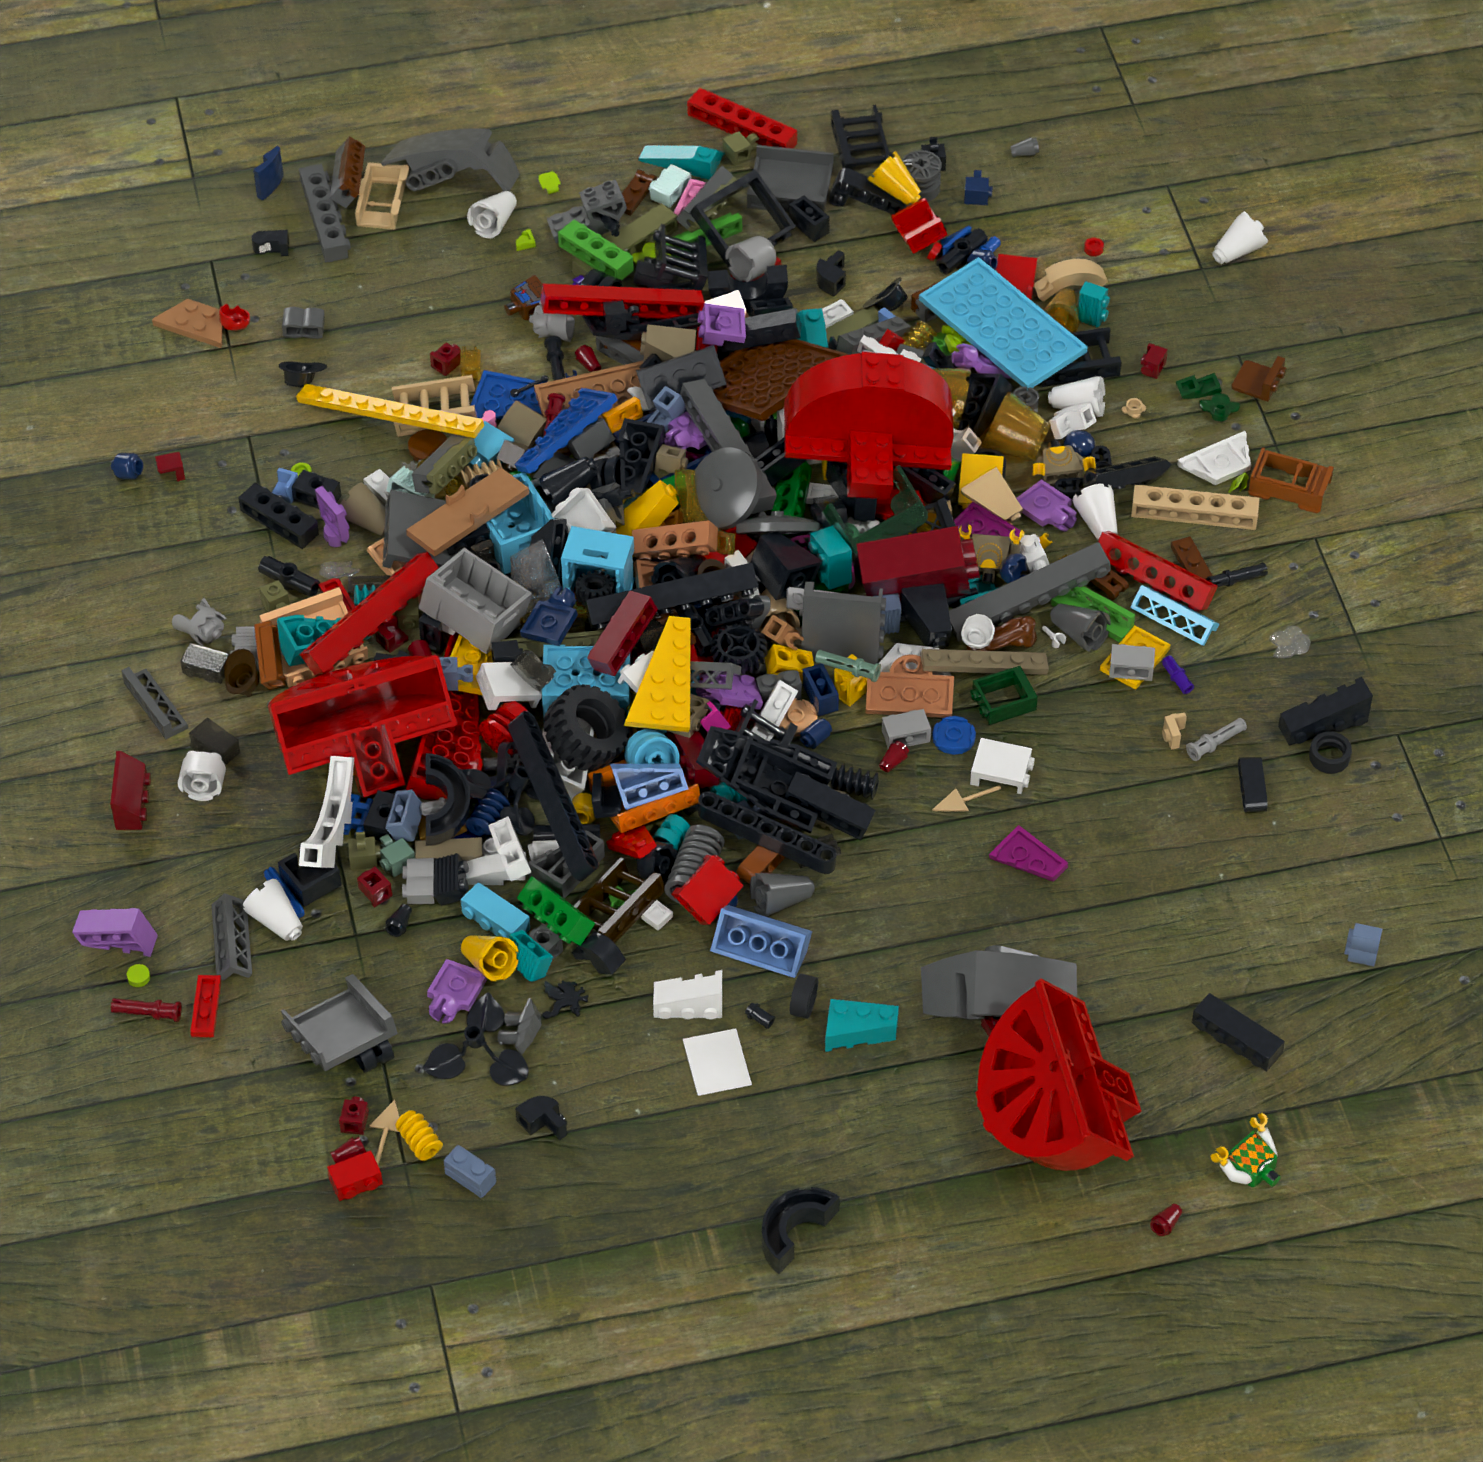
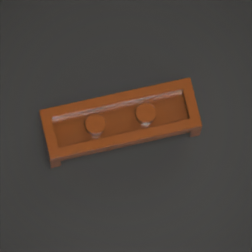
(269, 655)

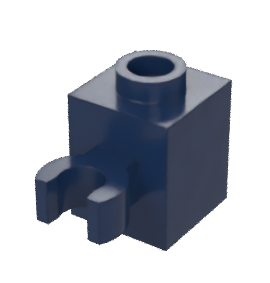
(977, 189)

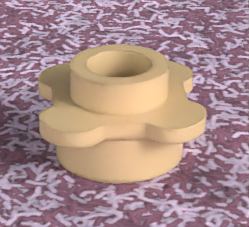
(1134, 408)

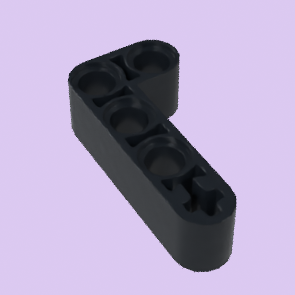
(858, 187)

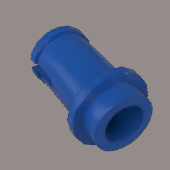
(992, 244)

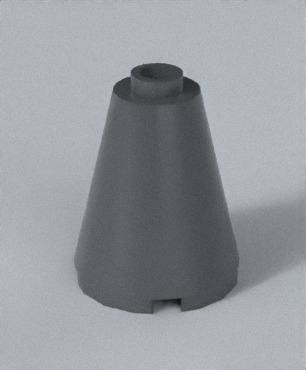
(1082, 624)
(779, 891)

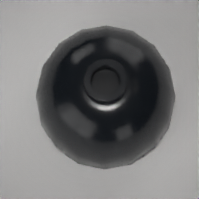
(658, 860)

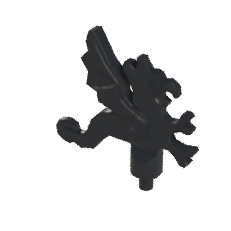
(568, 998)

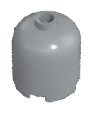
(750, 258)

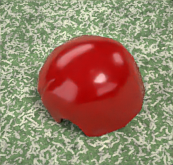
(234, 318)

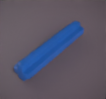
(271, 873)

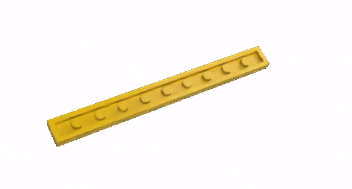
(390, 410)

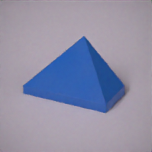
(948, 242)

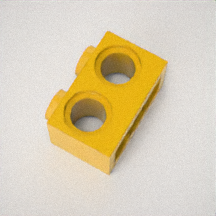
(784, 658)

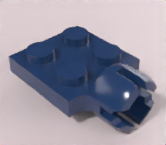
(551, 618)

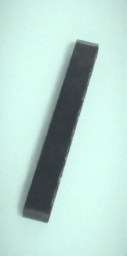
(553, 796)

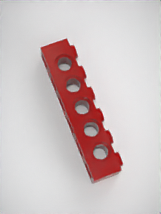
(735, 117)
(1183, 578)

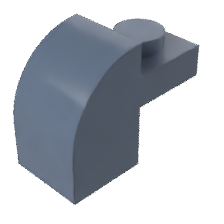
(668, 406)

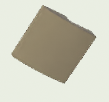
(522, 424)

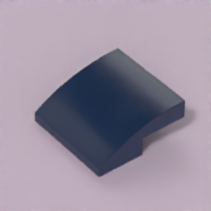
(269, 173)

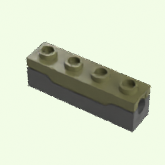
(718, 181)
(444, 464)

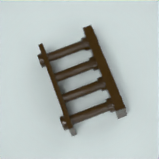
(634, 905)

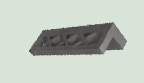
(713, 669)
(150, 705)
(225, 935)

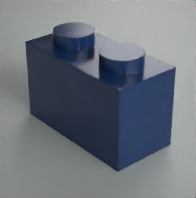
(820, 689)

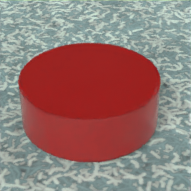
(1094, 247)
(934, 251)

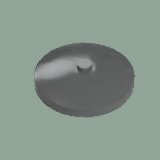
(728, 486)
(777, 522)

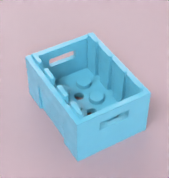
(527, 518)
(584, 554)
(574, 669)

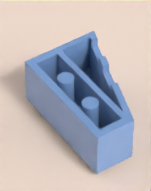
(647, 782)

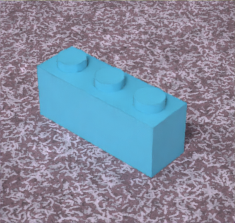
(493, 912)

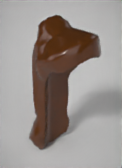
(1014, 632)

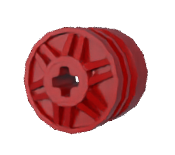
(495, 727)

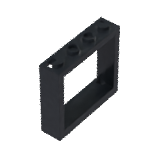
(763, 193)

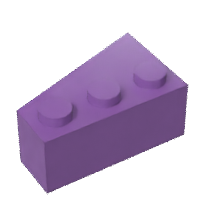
(115, 928)

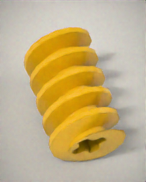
(418, 1135)

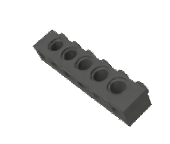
(324, 213)

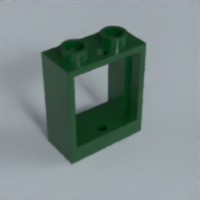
(1000, 680)

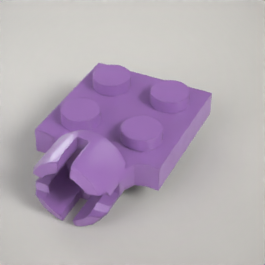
(971, 357)
(684, 433)
(1047, 506)
(334, 518)
(743, 691)
(454, 990)

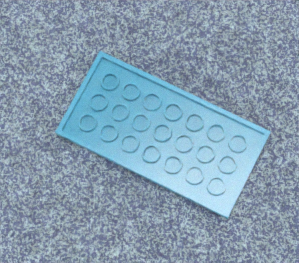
(1003, 323)

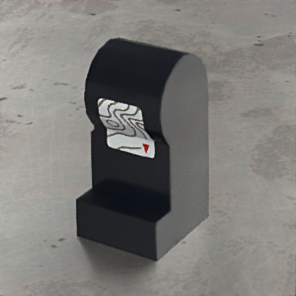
(271, 241)

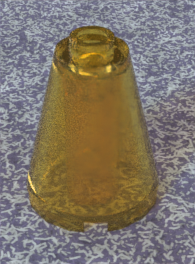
(1064, 309)

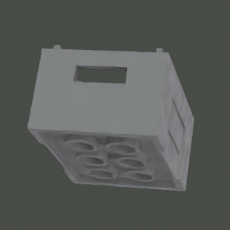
(475, 600)

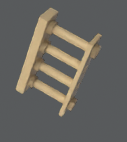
(433, 389)

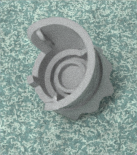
(552, 324)
(204, 625)

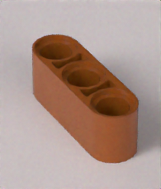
(759, 861)

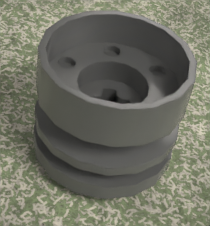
(926, 171)

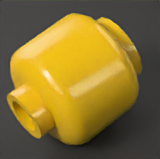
(583, 806)

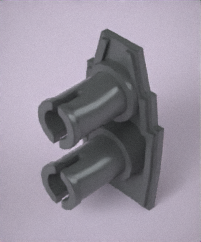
(528, 1025)

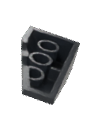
(983, 401)
(638, 451)

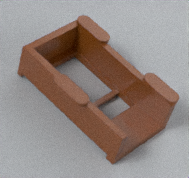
(1308, 497)

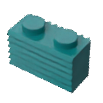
(1093, 304)
(532, 958)

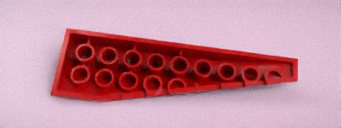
(456, 743)

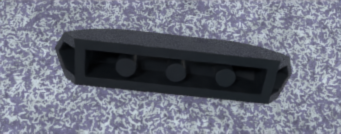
(1133, 472)

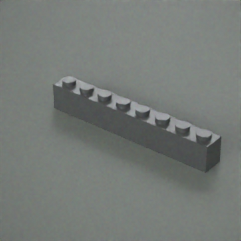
(719, 430)
(1034, 588)

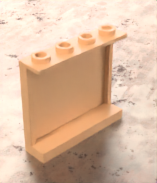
(330, 607)

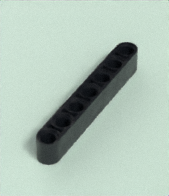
(767, 832)

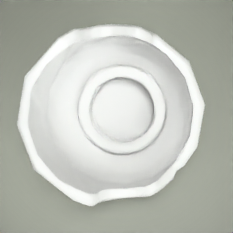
(977, 631)

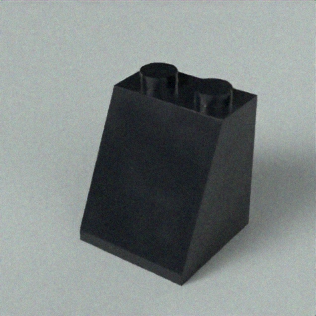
(783, 564)
(928, 613)

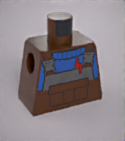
(525, 298)

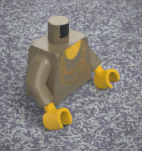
(1060, 463)
(992, 551)

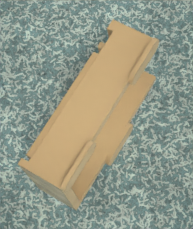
(380, 174)

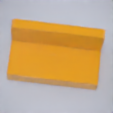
(629, 409)

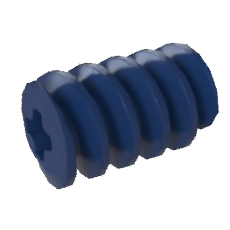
(487, 812)

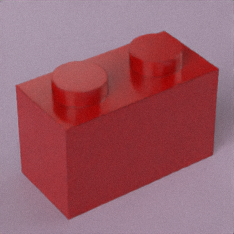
(355, 1175)

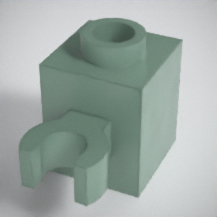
(394, 855)

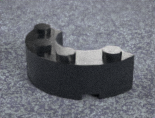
(769, 286)
(455, 812)
(788, 1211)

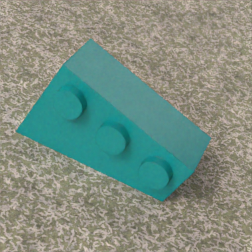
(860, 1023)

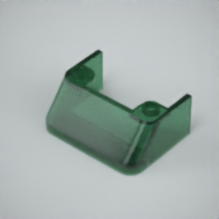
(908, 516)

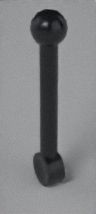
(515, 392)

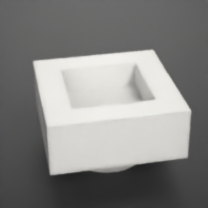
(657, 915)

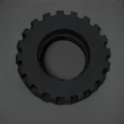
(572, 741)

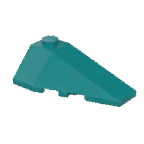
(696, 160)
(813, 327)
(299, 633)

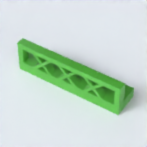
(726, 226)
(1119, 627)

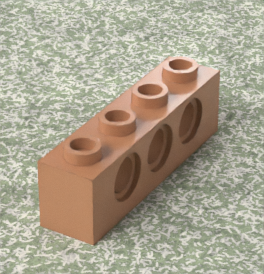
(664, 536)

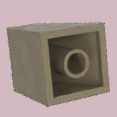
(667, 342)

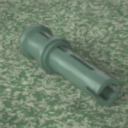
(858, 667)

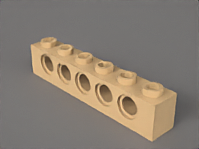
(1195, 507)

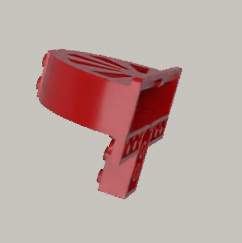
(871, 415)
(361, 717)
(1050, 1088)

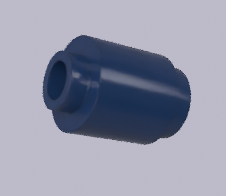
(816, 733)

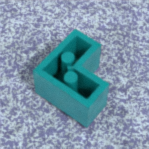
(835, 557)

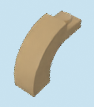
(1069, 273)

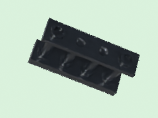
(842, 137)
(697, 255)
(1089, 368)
(783, 735)

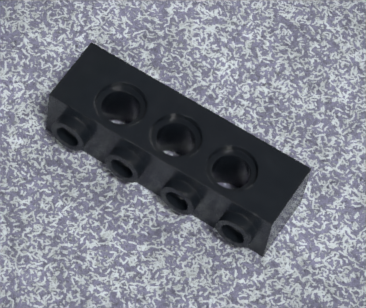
(278, 515)

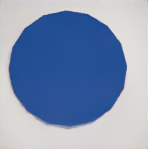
(954, 735)

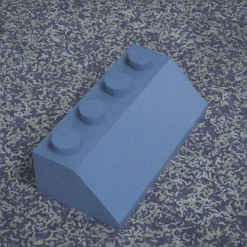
(760, 941)

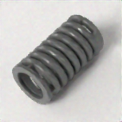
(691, 855)

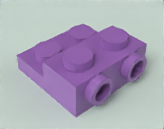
(721, 324)

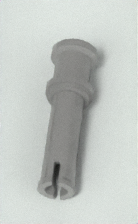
(1209, 742)

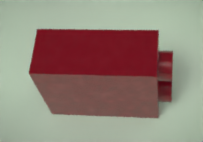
(919, 561)

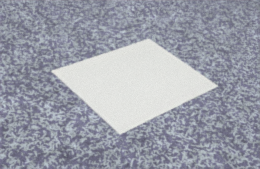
(717, 1062)

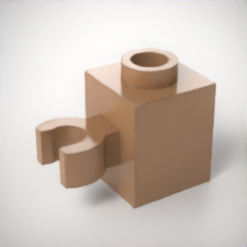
(781, 632)

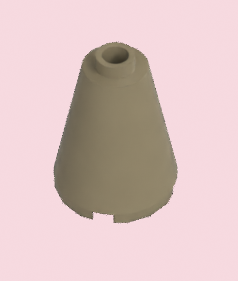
(365, 509)

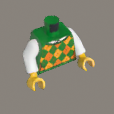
(1251, 1158)

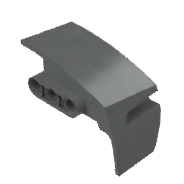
(457, 149)
(988, 981)

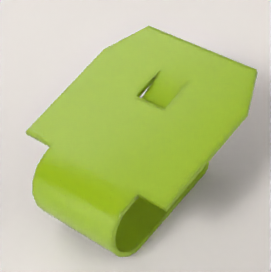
(550, 182)
(1242, 478)

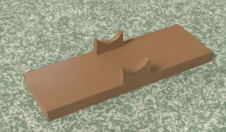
(467, 511)

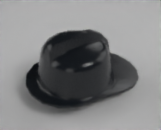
(890, 298)
(300, 374)

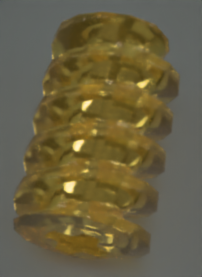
(918, 335)

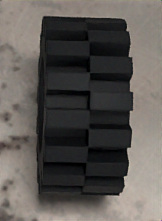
(586, 583)

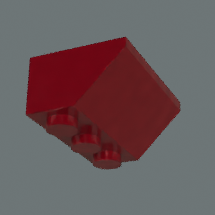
(129, 792)

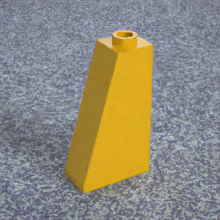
(649, 508)

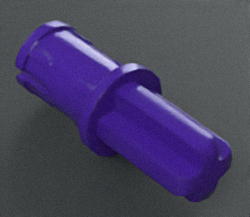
(1177, 674)

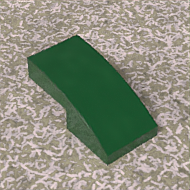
(1197, 388)

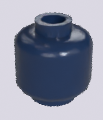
(986, 255)
(127, 465)

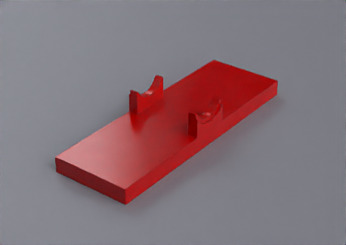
(1018, 271)

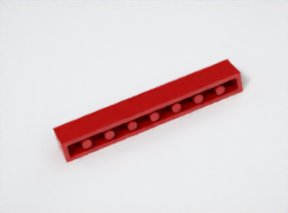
(590, 299)
(369, 614)

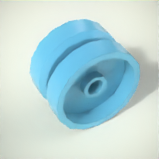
(650, 747)

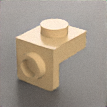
(1171, 728)

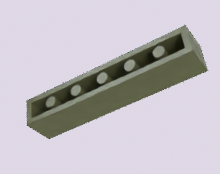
(636, 234)

